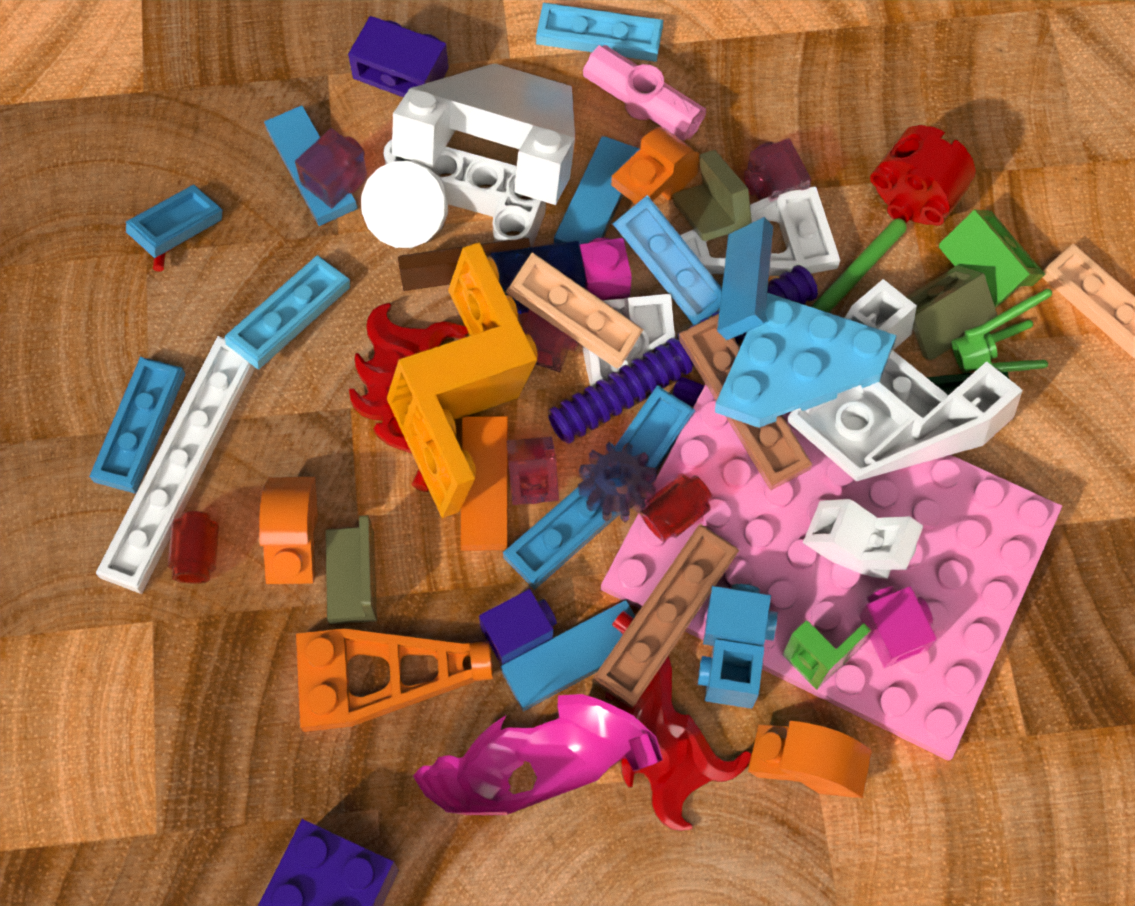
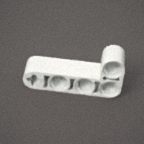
(499, 200)

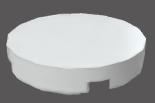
(404, 204)

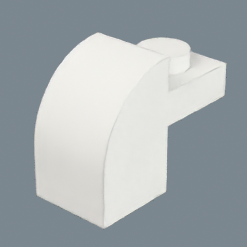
(860, 540)

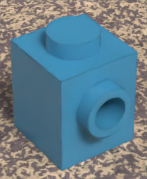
(739, 616)
(732, 673)

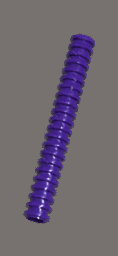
(654, 370)

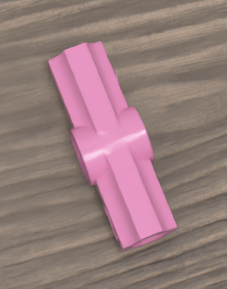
(628, 80)

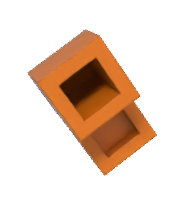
(659, 167)
(287, 529)
(811, 755)

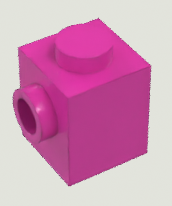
(606, 268)
(898, 624)

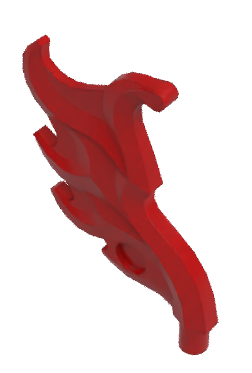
(389, 346)
(684, 750)

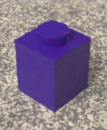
(517, 626)

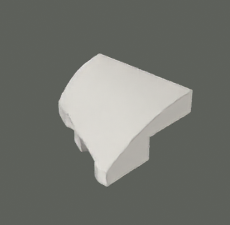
(648, 312)

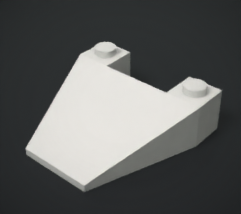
(498, 107)
(905, 413)

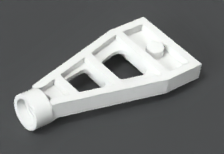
(803, 230)

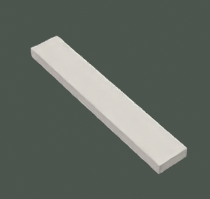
(176, 469)

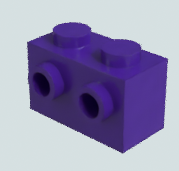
(396, 57)

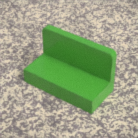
(990, 248)
(816, 657)

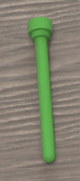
(861, 266)

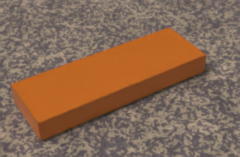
(486, 505)

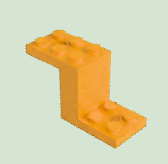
(461, 378)

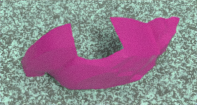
(561, 752)

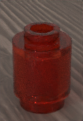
(676, 507)
(193, 547)

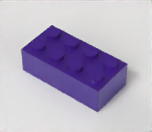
(328, 872)

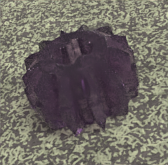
(603, 491)

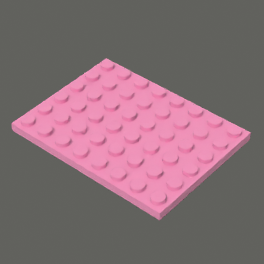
(967, 565)

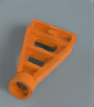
(324, 674)

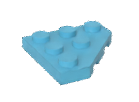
(800, 362)

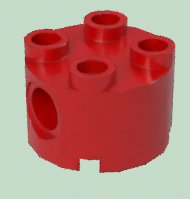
(923, 176)

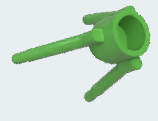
(979, 345)

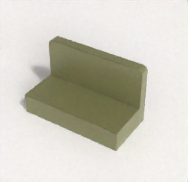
(717, 204)
(949, 307)
(351, 574)

